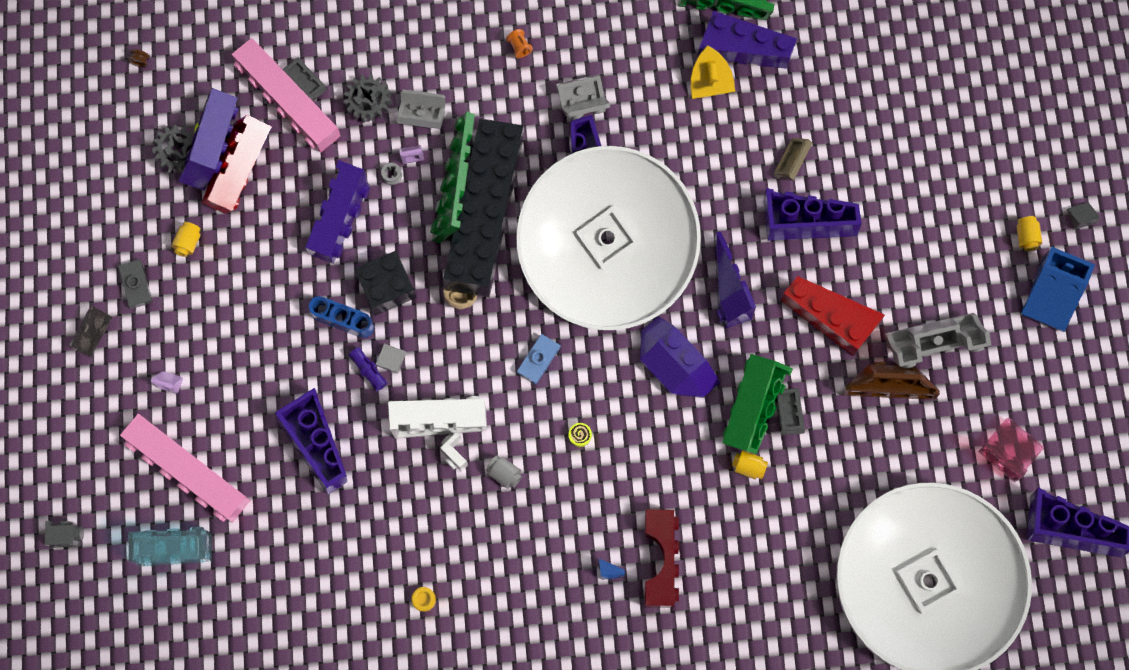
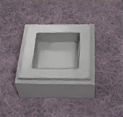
(391, 358)

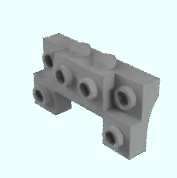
(944, 335)

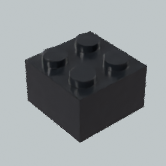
(385, 283)

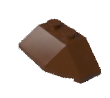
(891, 382)

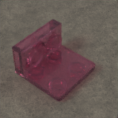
(1011, 449)

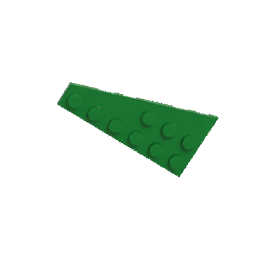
(454, 184)

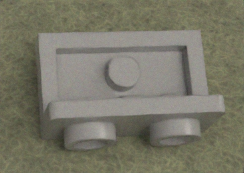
(421, 109)

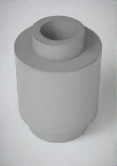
(504, 472)

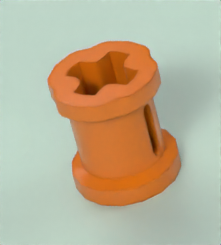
(519, 43)

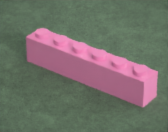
(286, 95)
(185, 468)

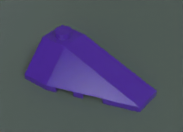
(733, 296)

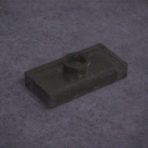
(90, 331)

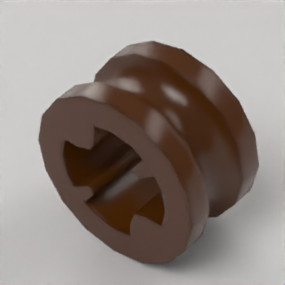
(138, 58)

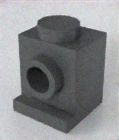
(63, 534)

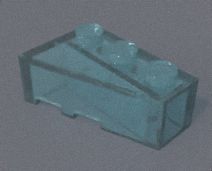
(170, 547)

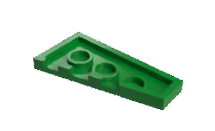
(745, 8)

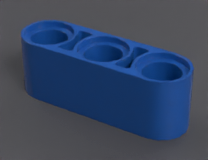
(333, 309)

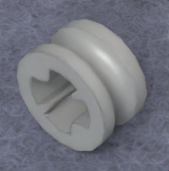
(394, 180)

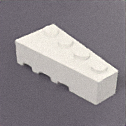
(437, 417)

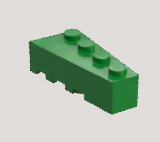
(755, 402)

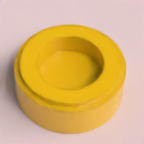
(423, 599)

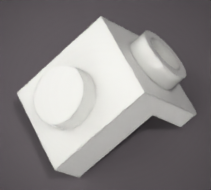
(453, 458)

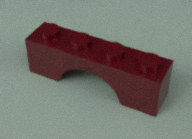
(660, 528)

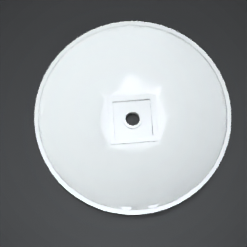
(652, 242)
(977, 570)

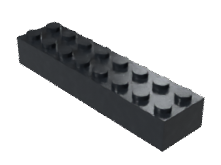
(485, 208)

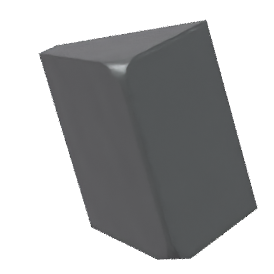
(1083, 215)

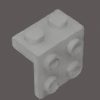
(582, 96)

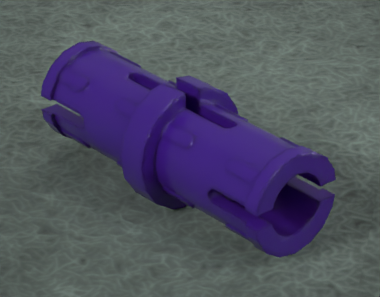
(368, 369)

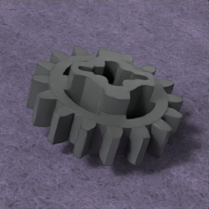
(362, 106)
(172, 138)

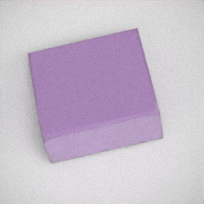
(411, 154)
(167, 382)

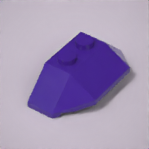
(675, 360)

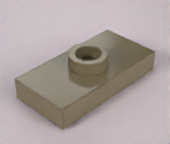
(792, 159)

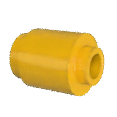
(1029, 233)
(186, 239)
(749, 465)

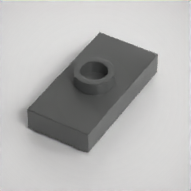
(305, 79)
(135, 284)
(790, 412)

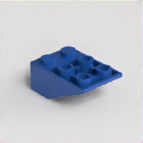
(1057, 288)

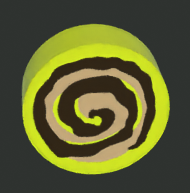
(580, 434)

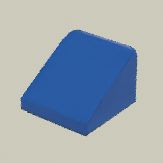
(610, 571)

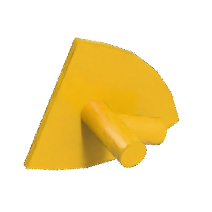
(711, 75)

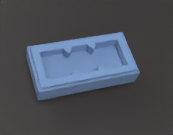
(538, 359)

